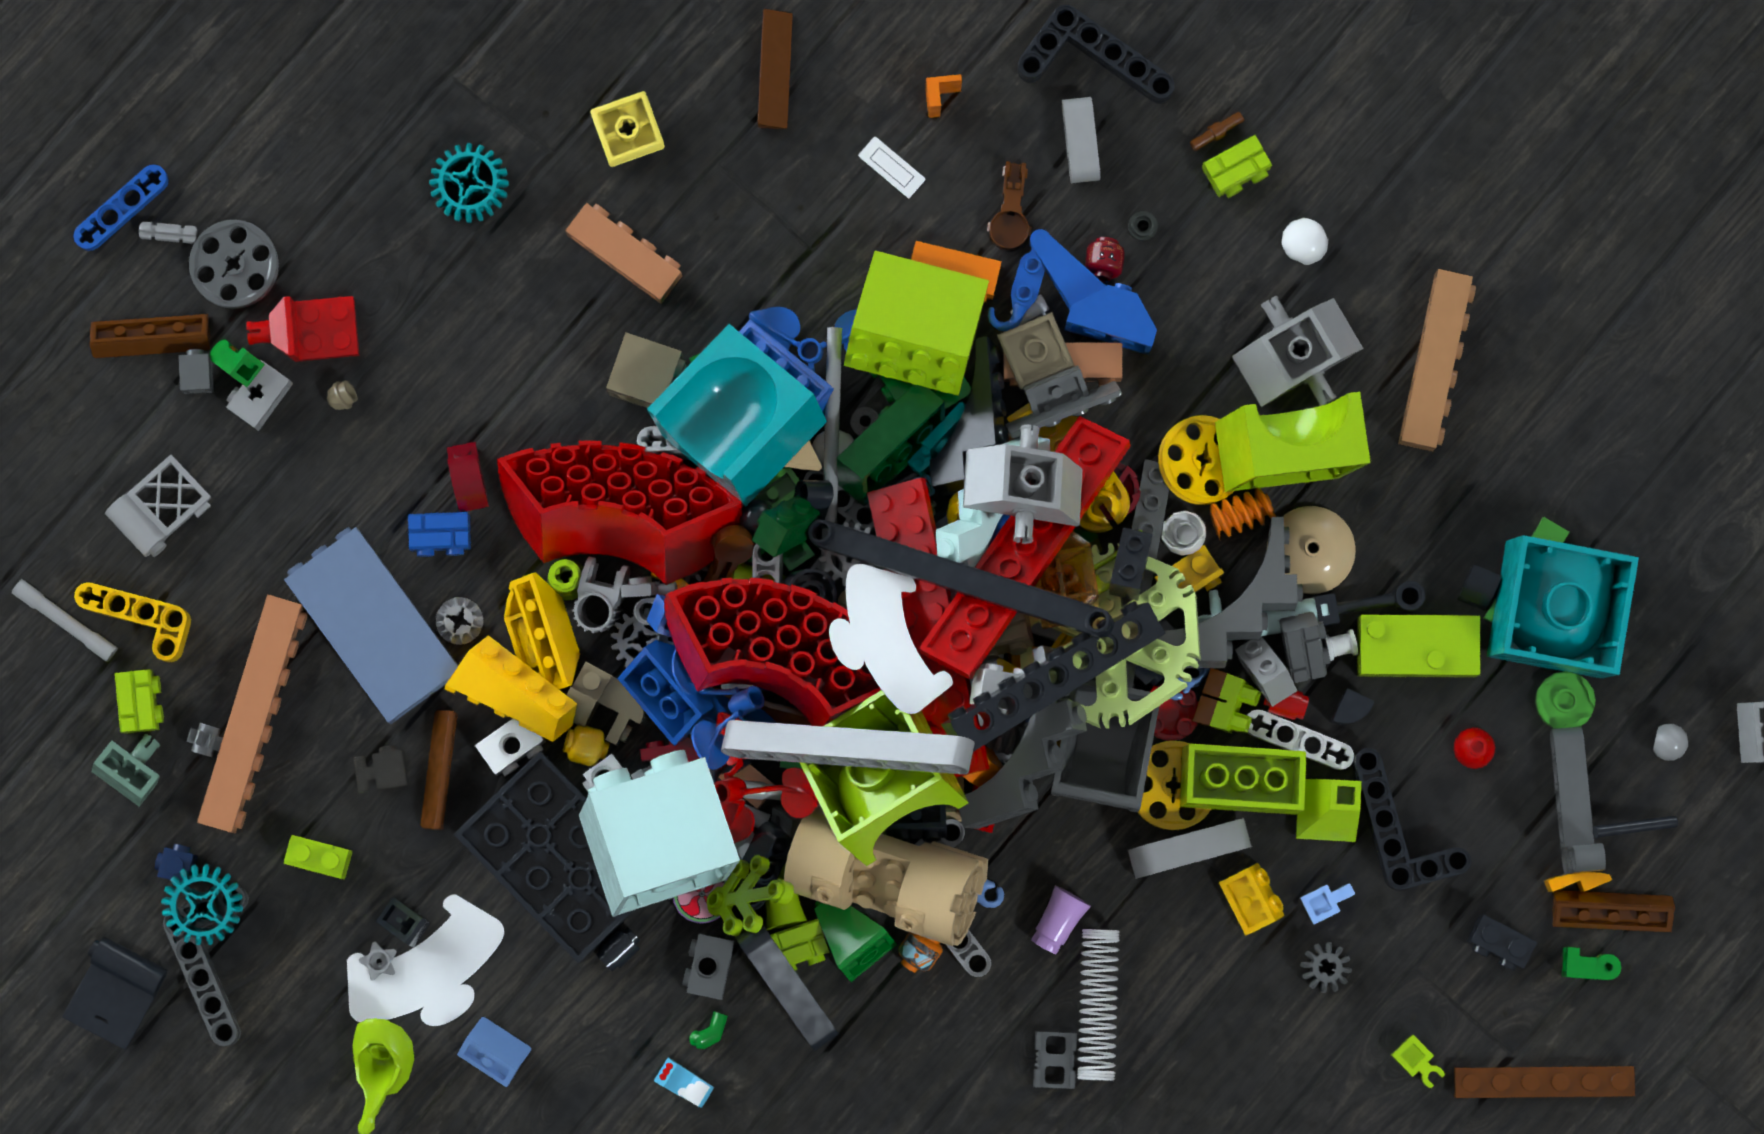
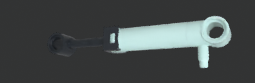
(1327, 609)

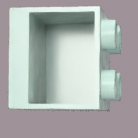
(657, 832)

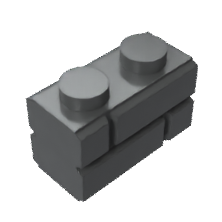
(1304, 647)

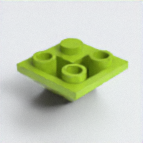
(1330, 810)

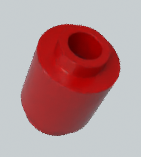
(1290, 707)

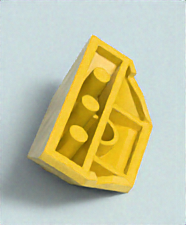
(541, 630)

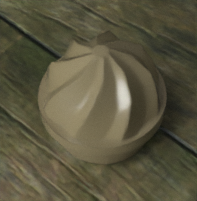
(341, 395)

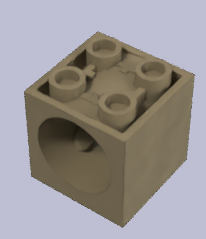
(644, 370)

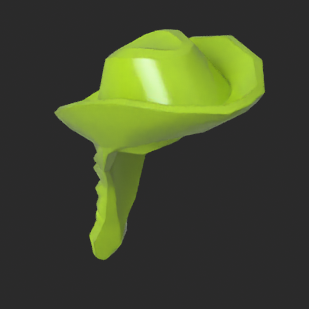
(382, 1064)

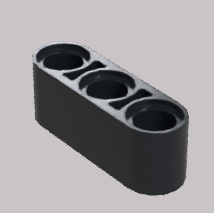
(773, 844)

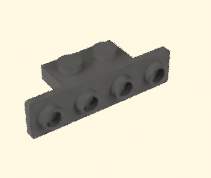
(1061, 397)

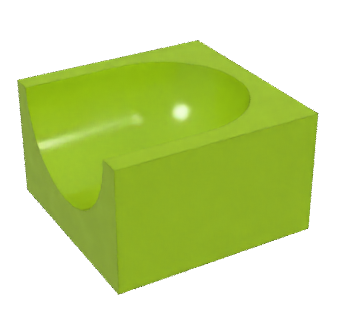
(1292, 445)
(868, 800)

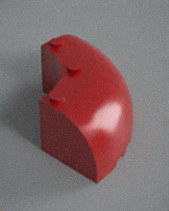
(617, 505)
(766, 639)

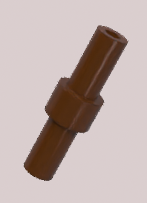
(1216, 131)

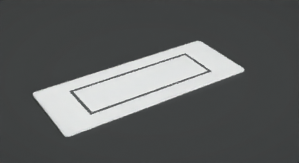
(891, 167)

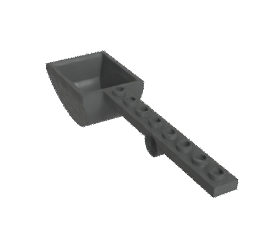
(1113, 762)

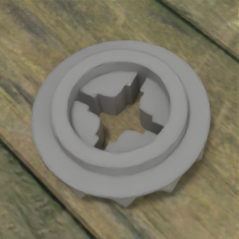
(465, 633)

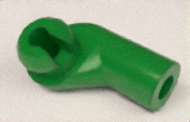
(710, 1035)

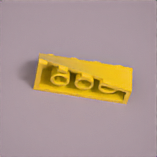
(513, 689)

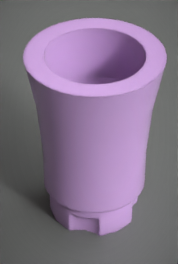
(1059, 919)

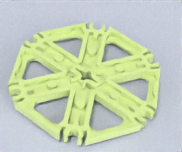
(1156, 656)

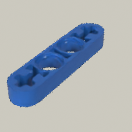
(118, 204)

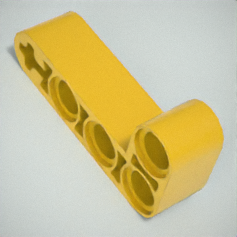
(131, 613)

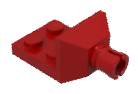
(309, 328)

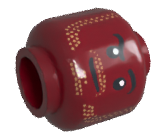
(1105, 258)

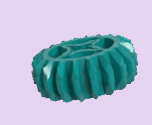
(465, 196)
(192, 894)

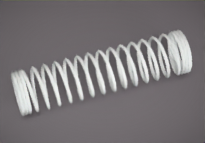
(1085, 1072)

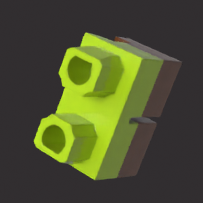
(1225, 715)

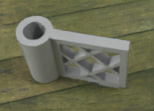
(141, 524)

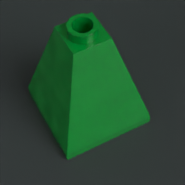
(853, 938)

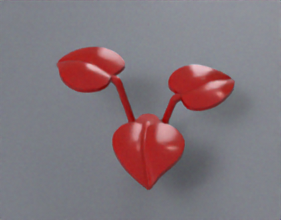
(796, 797)

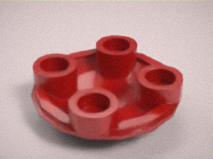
(1176, 717)

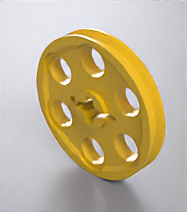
(1189, 465)
(1160, 793)

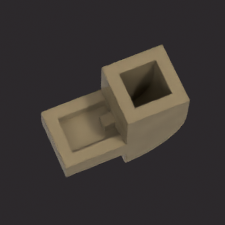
(587, 692)
(620, 701)

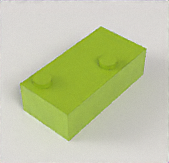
(1418, 646)
(1243, 779)

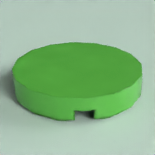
(1565, 700)

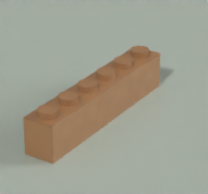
(1436, 360)

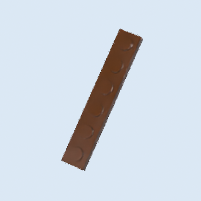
(1544, 1082)

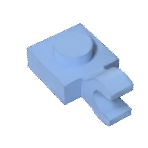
(1323, 903)

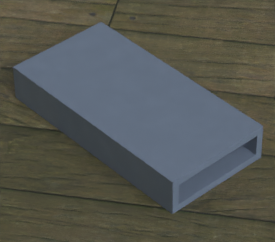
(372, 624)

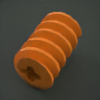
(1241, 512)

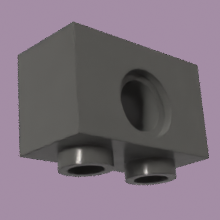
(709, 985)

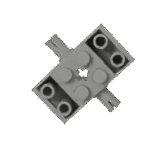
(1272, 366)
(1023, 483)

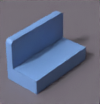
(494, 1051)

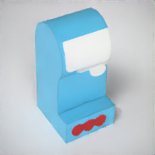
(683, 1083)

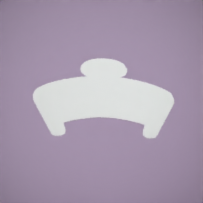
(882, 640)
(429, 972)

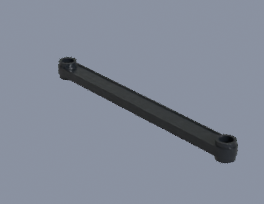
(961, 578)

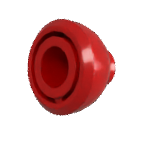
(1474, 748)

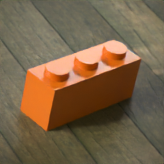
(959, 262)

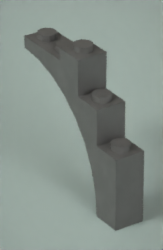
(1244, 618)
(1036, 756)

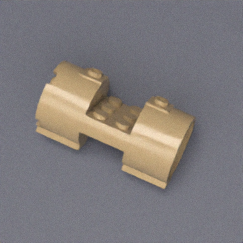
(923, 886)

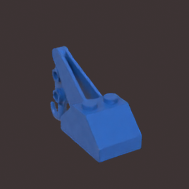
(1095, 309)

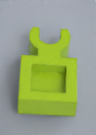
(1414, 1058)

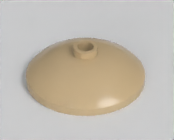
(1335, 548)

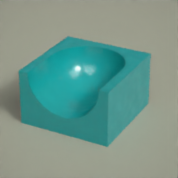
(737, 414)
(1562, 607)

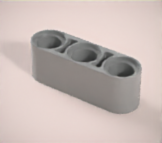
(1081, 140)

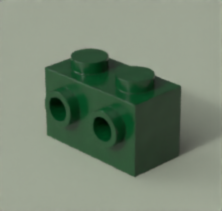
(785, 525)

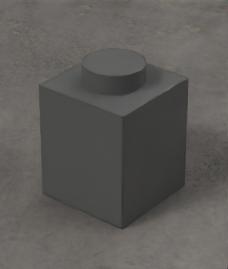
(196, 372)

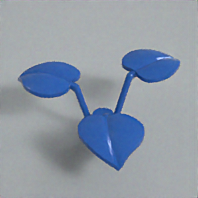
(785, 327)
(743, 705)

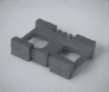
(1064, 1060)

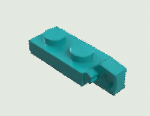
(935, 441)

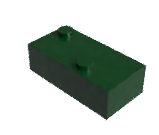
(889, 442)

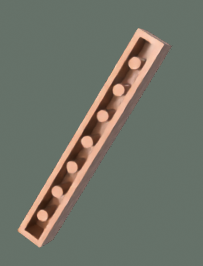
(252, 713)

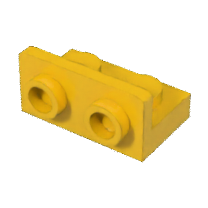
(1199, 570)
(1252, 898)

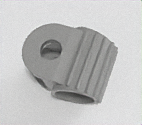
(610, 593)

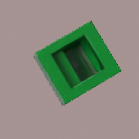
(236, 362)
(1598, 968)

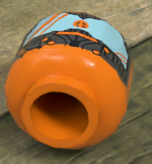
(919, 952)

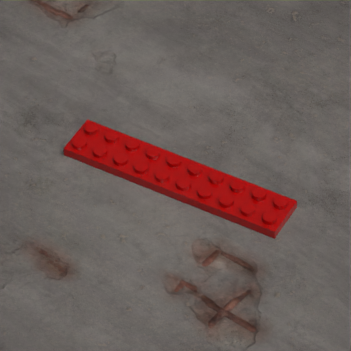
(906, 517)
(973, 626)

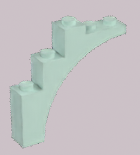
(969, 537)

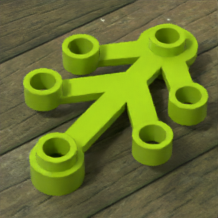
(722, 899)

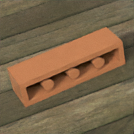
(623, 252)
(1096, 361)

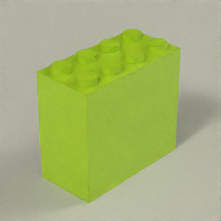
(916, 323)

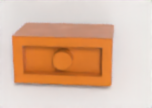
(937, 86)

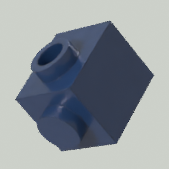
(174, 860)

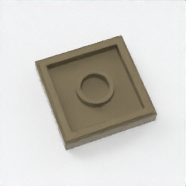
(1035, 350)

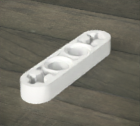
(1300, 735)

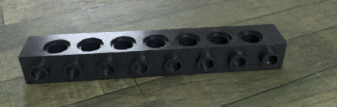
(1143, 630)

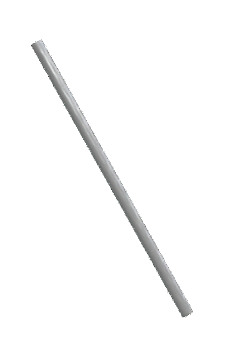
(832, 415)

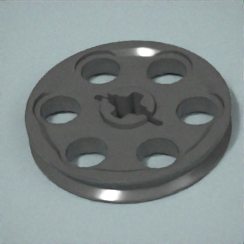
(239, 278)

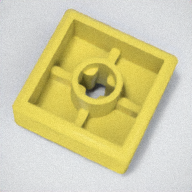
(636, 112)

